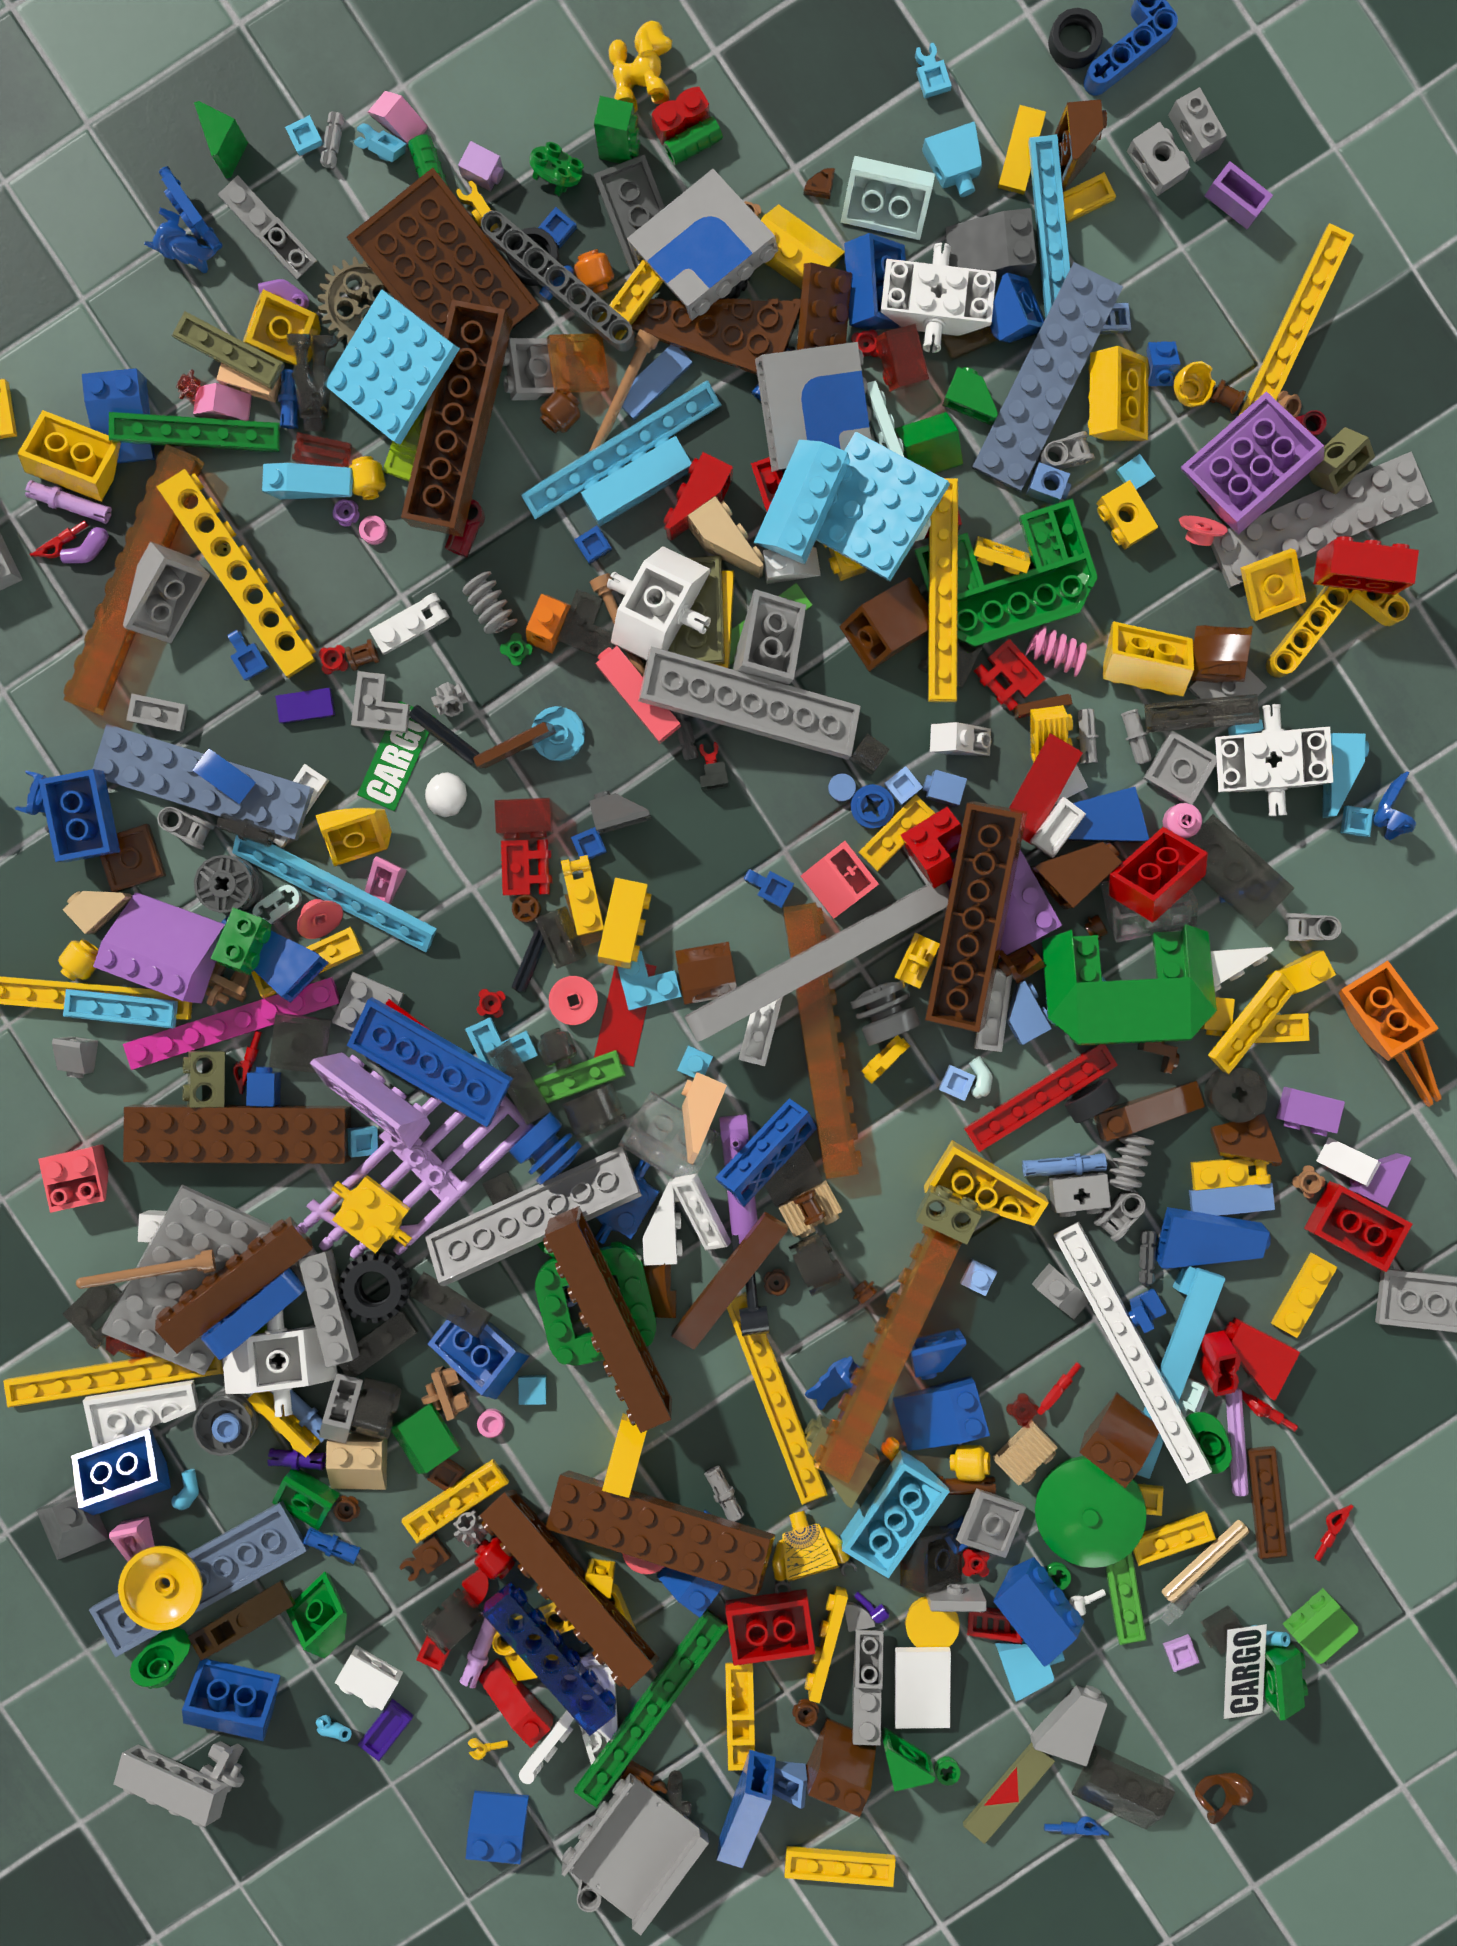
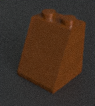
(887, 623)
(1076, 873)
(1119, 1440)
(839, 1770)

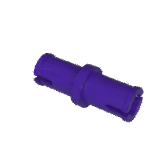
(296, 1460)

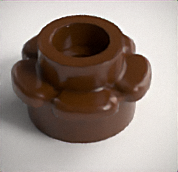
(1096, 926)
(784, 1282)
(864, 1291)
(339, 1509)
(805, 1719)

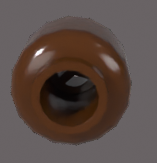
(560, 412)

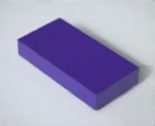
(305, 705)
(385, 1730)

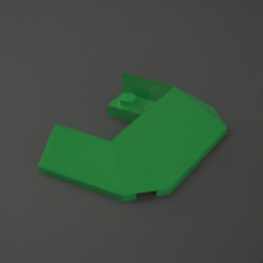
(1026, 600)
(1130, 1010)

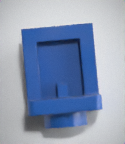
(1163, 363)
(1145, 1309)

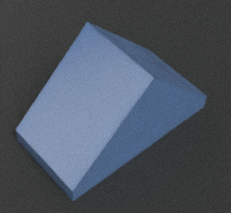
(790, 1782)

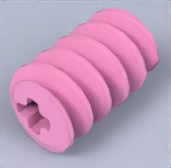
(1057, 650)

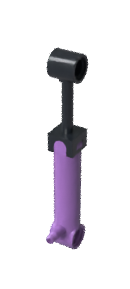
(742, 1219)

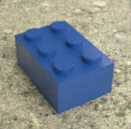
(79, 815)

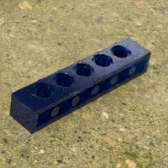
(588, 1713)

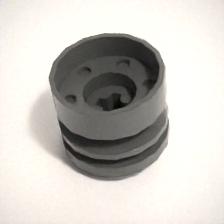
(244, 884)
(885, 1012)
(212, 1409)

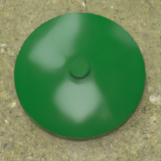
(1089, 1514)

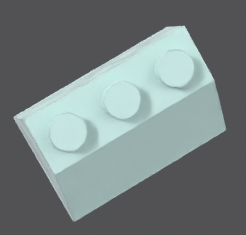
(887, 197)

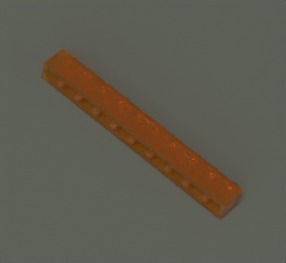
(108, 639)
(823, 1050)
(886, 1355)

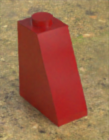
(1262, 1356)

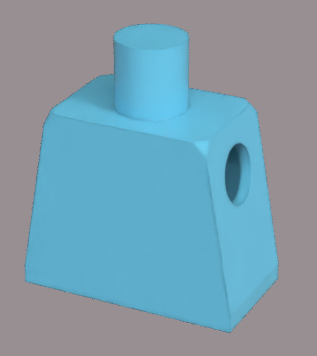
(955, 157)
(1024, 1669)

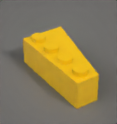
(987, 1185)

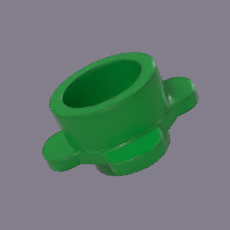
(508, 649)

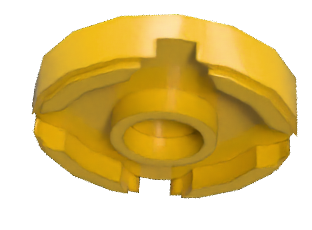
(930, 1627)

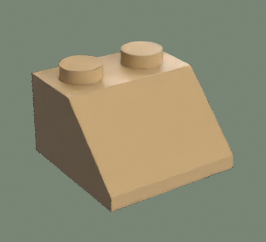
(357, 1463)

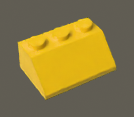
(798, 245)
(1118, 395)
(70, 455)
(1148, 659)

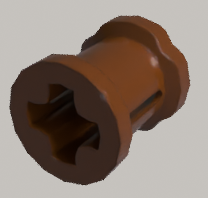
(1227, 396)
(362, 654)
(810, 1207)

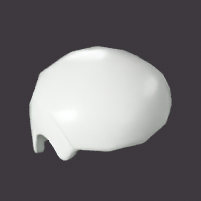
(445, 794)

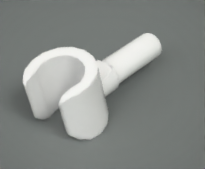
(1079, 1602)

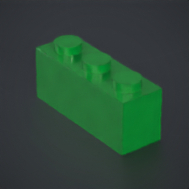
(616, 130)

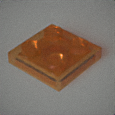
(578, 363)

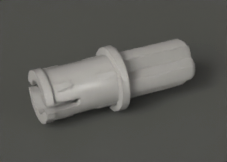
(1087, 736)
(1136, 736)

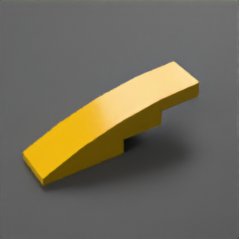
(739, 1714)

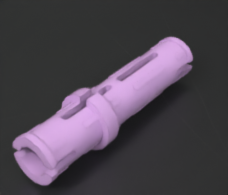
(57, 498)
(478, 1655)

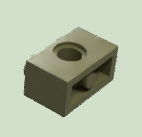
(1343, 460)

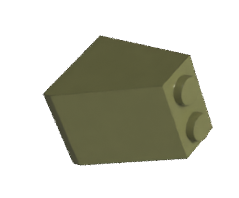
(868, 1462)

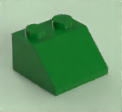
(1284, 1681)

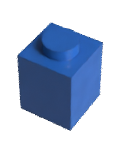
(263, 1087)

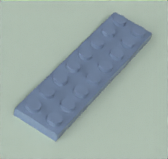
(1047, 376)
(168, 774)
(224, 1566)

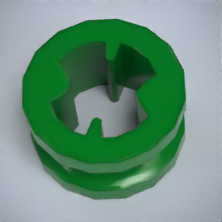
(1063, 1581)
(945, 1762)

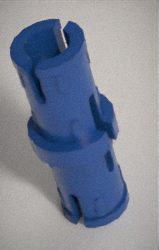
(288, 401)
(331, 1545)

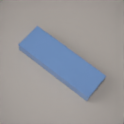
(655, 380)
(1233, 1199)

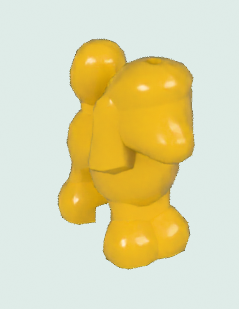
(646, 67)

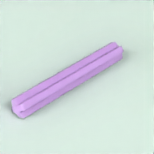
(1237, 1442)

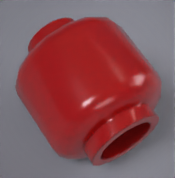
(493, 1559)

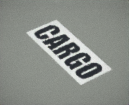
(1245, 1671)

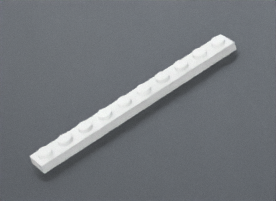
(1133, 1352)

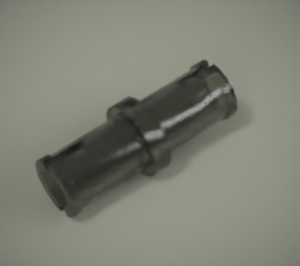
(246, 829)

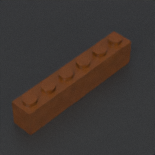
(232, 1284)

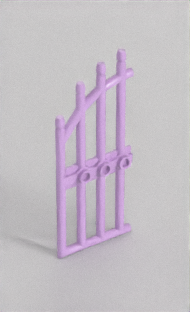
(428, 1167)

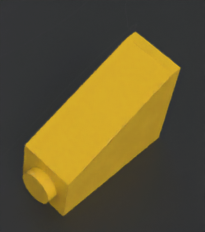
(624, 1459)

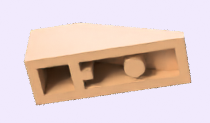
(699, 1109)

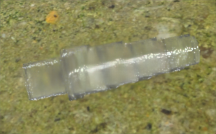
(1177, 1608)

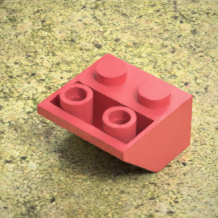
(839, 879)
(75, 1178)

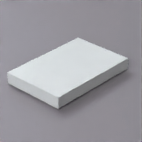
(922, 1687)

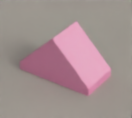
(398, 116)
(222, 403)
(384, 879)
(132, 1536)

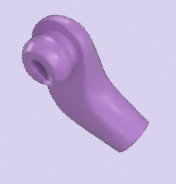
(286, 291)
(89, 548)

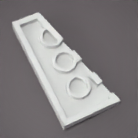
(135, 1410)
(598, 1740)

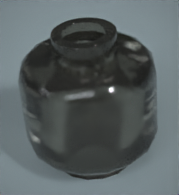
(557, 1049)

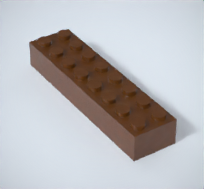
(457, 420)
(976, 915)
(236, 1134)
(608, 1319)
(661, 1533)
(564, 1582)

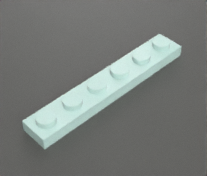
(883, 429)

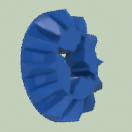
(875, 793)

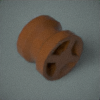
(522, 906)

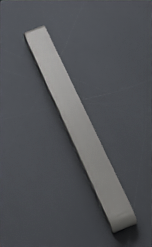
(817, 960)

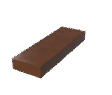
(514, 745)

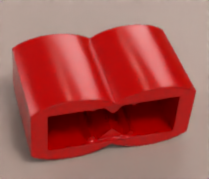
(679, 114)
(1219, 1363)

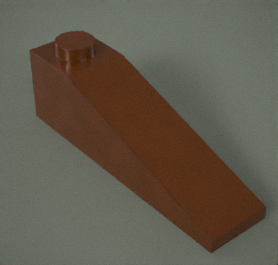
(1148, 1111)

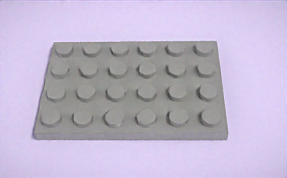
(188, 1227)

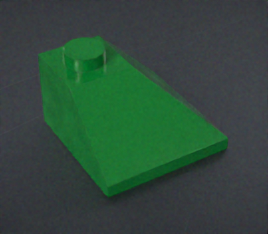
(319, 1617)

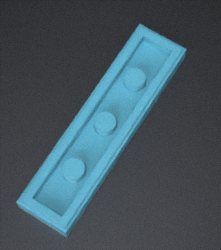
(120, 1008)

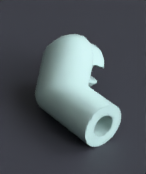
(984, 1078)

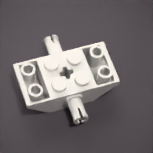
(938, 297)
(664, 579)
(1304, 763)
(252, 1370)

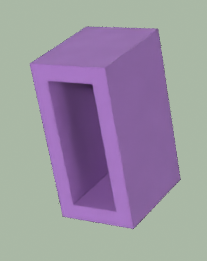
(1238, 195)
(1310, 1110)

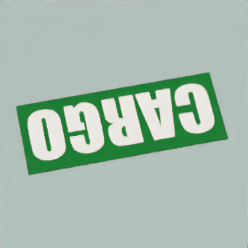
(393, 765)

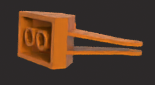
(1391, 1023)

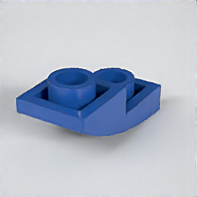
(224, 776)

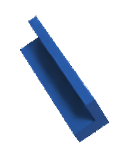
(765, 1149)

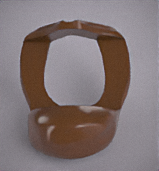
(1236, 1789)

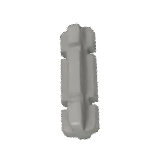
(332, 140)

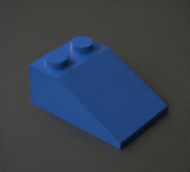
(122, 393)
(483, 1361)
(941, 1415)

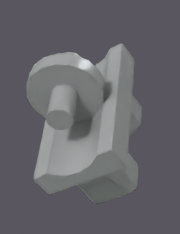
(227, 1768)

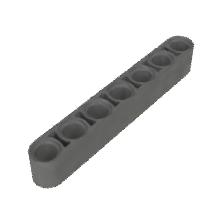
(552, 269)

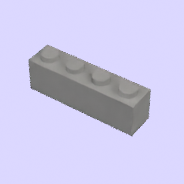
(329, 1315)
(171, 1785)

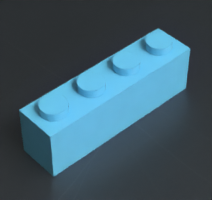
(637, 480)

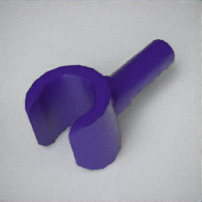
(878, 1614)

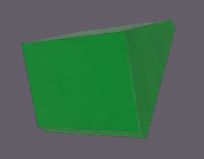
(222, 136)
(932, 443)
(425, 1438)
(306, 1497)
(906, 1762)

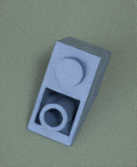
(1025, 1015)

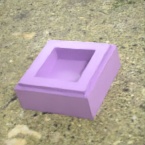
(1181, 1653)

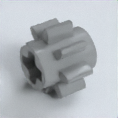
(449, 699)
(470, 1528)

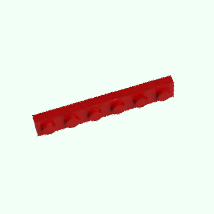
(1040, 1096)

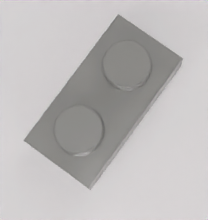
(157, 713)

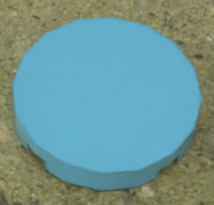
(568, 736)

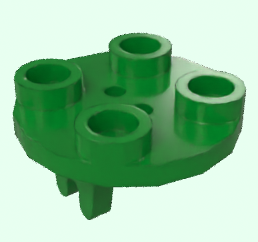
(555, 167)

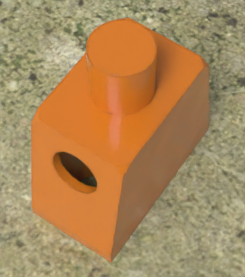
(546, 622)

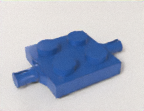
(187, 210)
(630, 1215)

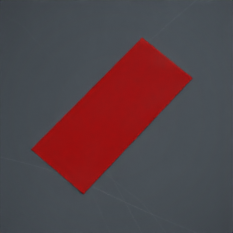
(1045, 783)
(620, 1026)

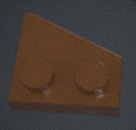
(1247, 1141)

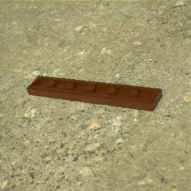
(729, 1280)

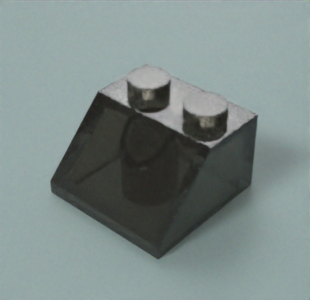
(931, 1562)

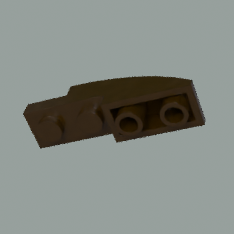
(241, 1620)

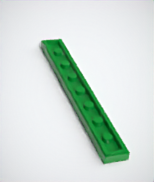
(651, 1708)

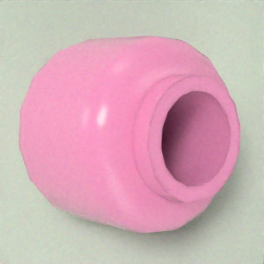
(1192, 818)

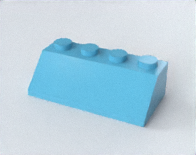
(803, 499)
(893, 1514)

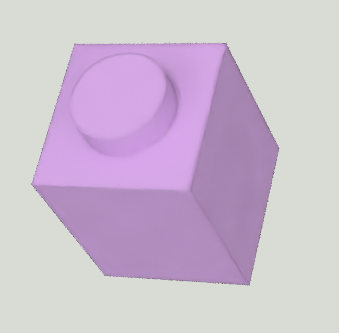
(481, 166)

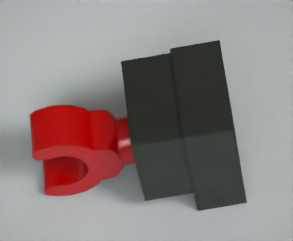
(715, 772)

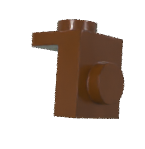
(1020, 963)
(1170, 1054)

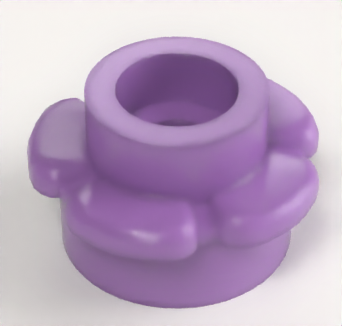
(343, 505)

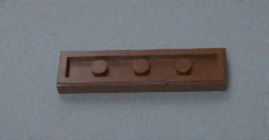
(1266, 1502)

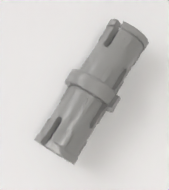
(724, 1493)

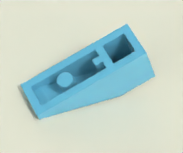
(306, 481)
(1348, 758)

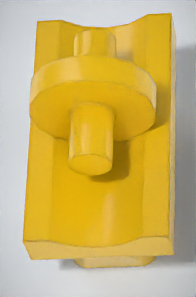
(917, 960)

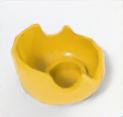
(1194, 384)

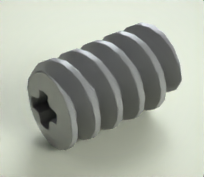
(487, 605)
(1130, 1162)

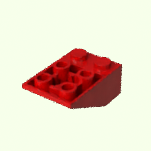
(707, 479)

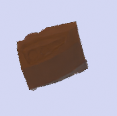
(1221, 653)
(705, 972)

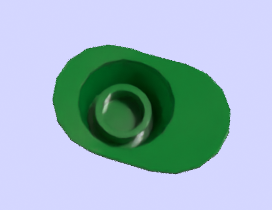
(1212, 1440)
(160, 1659)

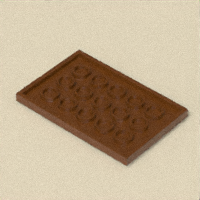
(434, 252)

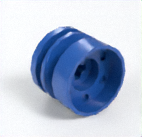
(545, 1148)

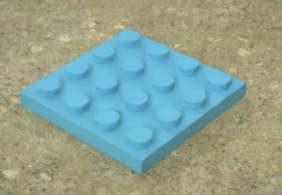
(391, 366)
(880, 507)

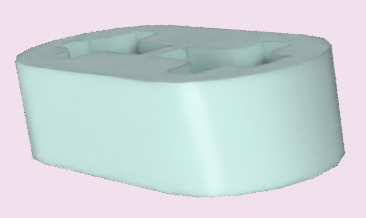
(274, 899)

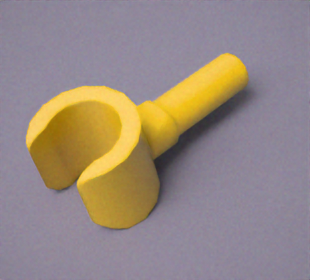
(482, 1748)

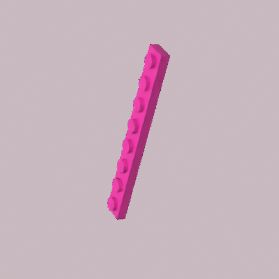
(228, 1024)

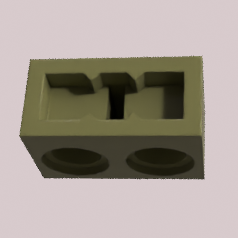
(213, 1078)
(944, 1220)

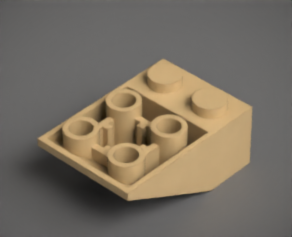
(720, 536)

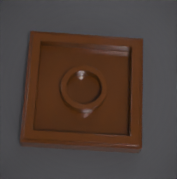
(136, 861)

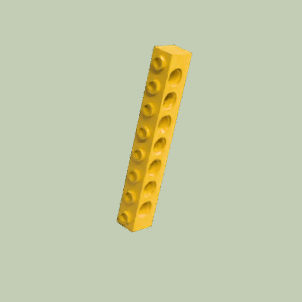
(175, 492)

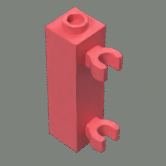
(628, 683)

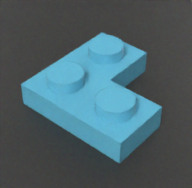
(646, 990)
(486, 1037)

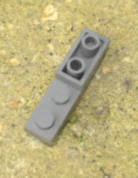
(267, 228)
(867, 1687)

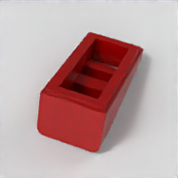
(995, 1633)

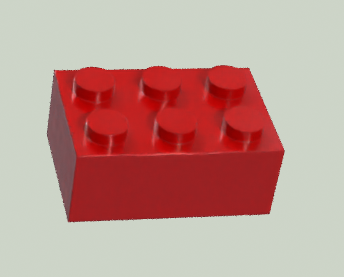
(1366, 566)
(1158, 874)
(1358, 1226)
(770, 1627)

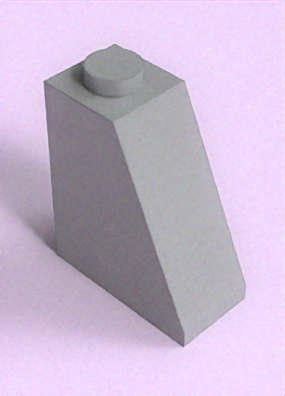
(1072, 1725)

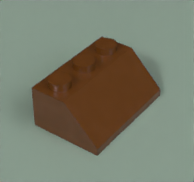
(1078, 135)

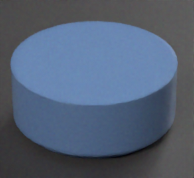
(841, 787)
(226, 1428)

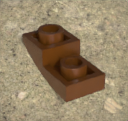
(659, 1286)

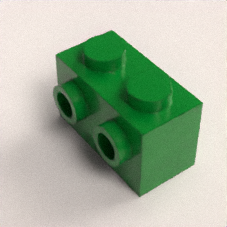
(242, 941)

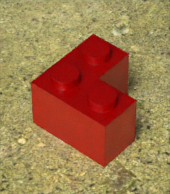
(931, 844)

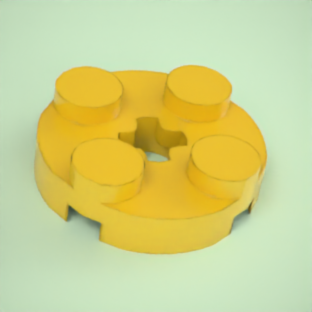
(885, 1059)

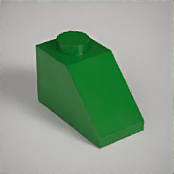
(970, 396)

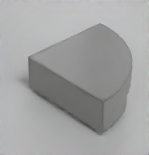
(857, 1617)

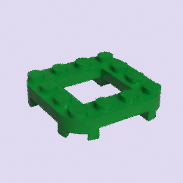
(556, 1315)

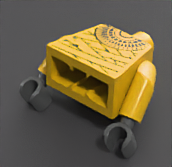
(807, 1552)

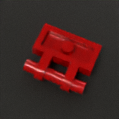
(1015, 668)
(516, 867)

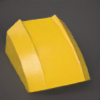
(274, 319)
(354, 833)

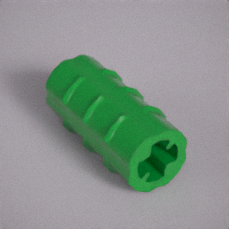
(693, 140)
(425, 155)

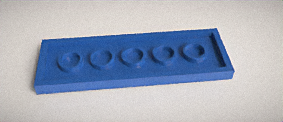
(429, 1061)

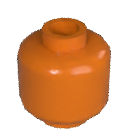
(594, 270)

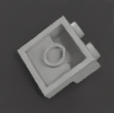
(528, 369)

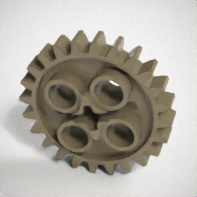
(338, 284)

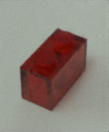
(902, 358)
(524, 817)

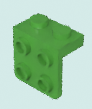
(1321, 1626)

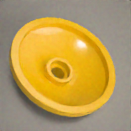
(152, 1602)

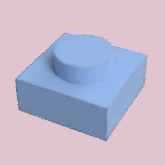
(903, 785)
(957, 1082)
(978, 1277)

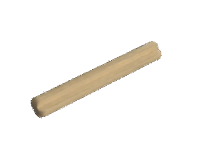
(1205, 1561)

